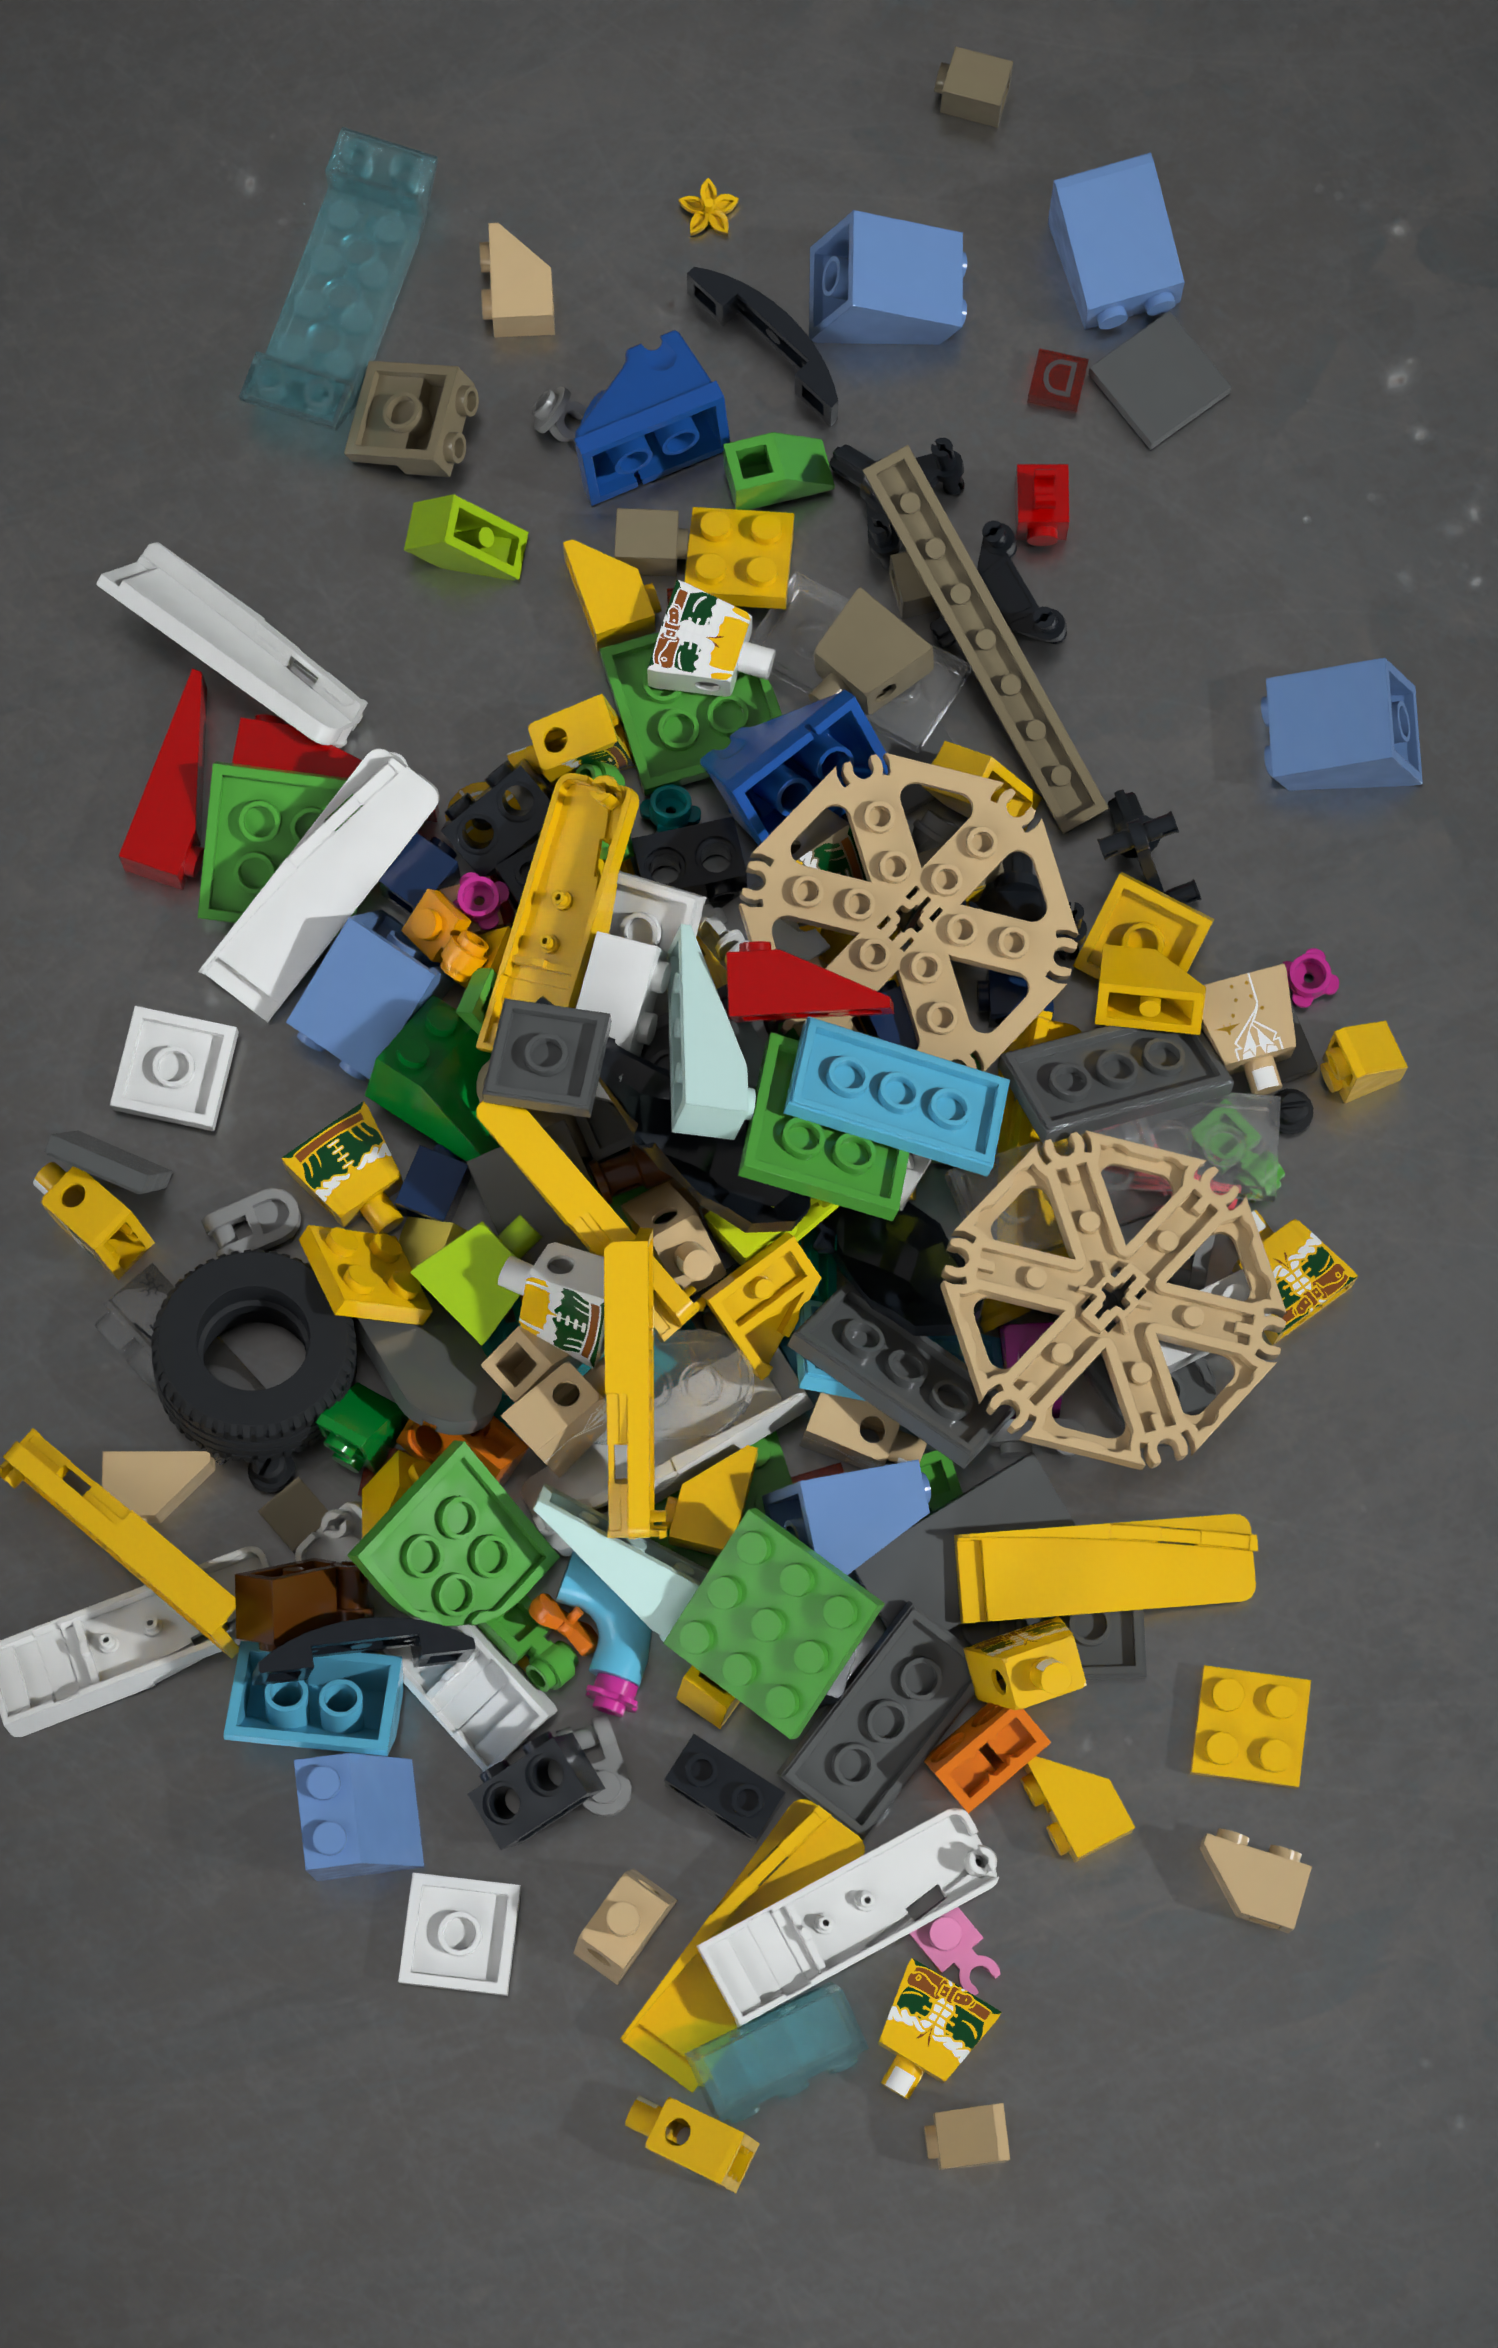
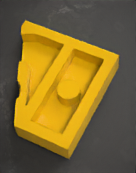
(764, 1300)

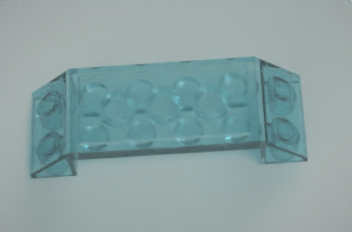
(345, 281)

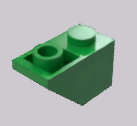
(362, 1428)

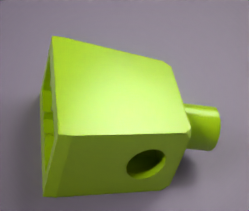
(467, 1274)

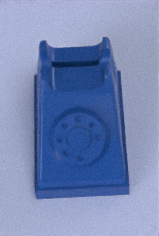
(650, 420)
(783, 760)

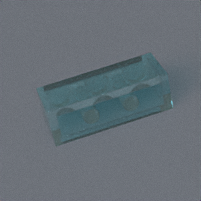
(777, 2053)

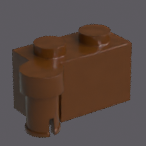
(298, 1598)

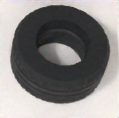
(240, 1291)

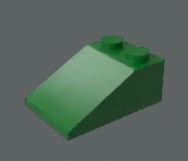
(432, 1077)

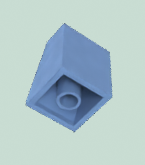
(1116, 242)
(886, 282)
(1343, 728)
(366, 992)
(852, 1512)
(358, 1815)

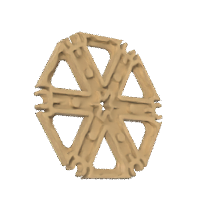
(943, 882)
(1094, 1252)

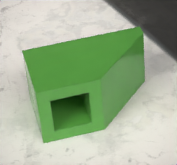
(775, 469)

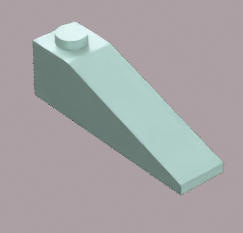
(705, 1059)
(639, 1570)

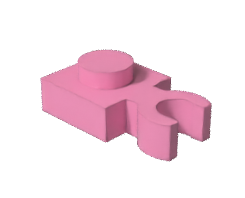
(950, 1942)

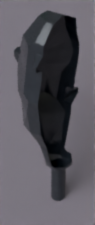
(699, 1163)
(895, 1265)

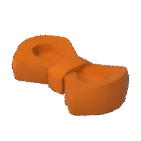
(551, 1615)

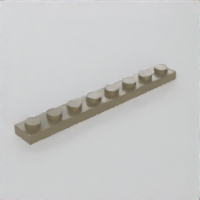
(985, 639)

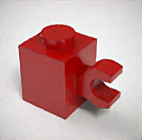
(1042, 503)

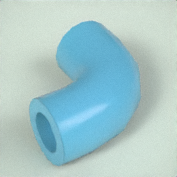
(622, 1637)

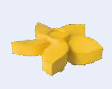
(709, 209)

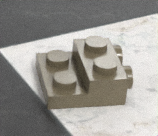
(412, 417)

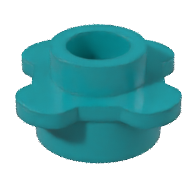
(670, 799)

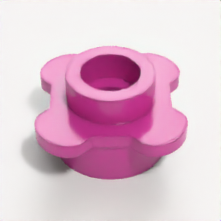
(493, 893)
(1323, 982)
(612, 1695)

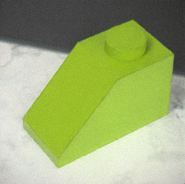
(465, 538)

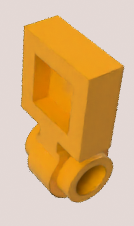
(443, 937)

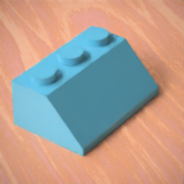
(342, 1706)

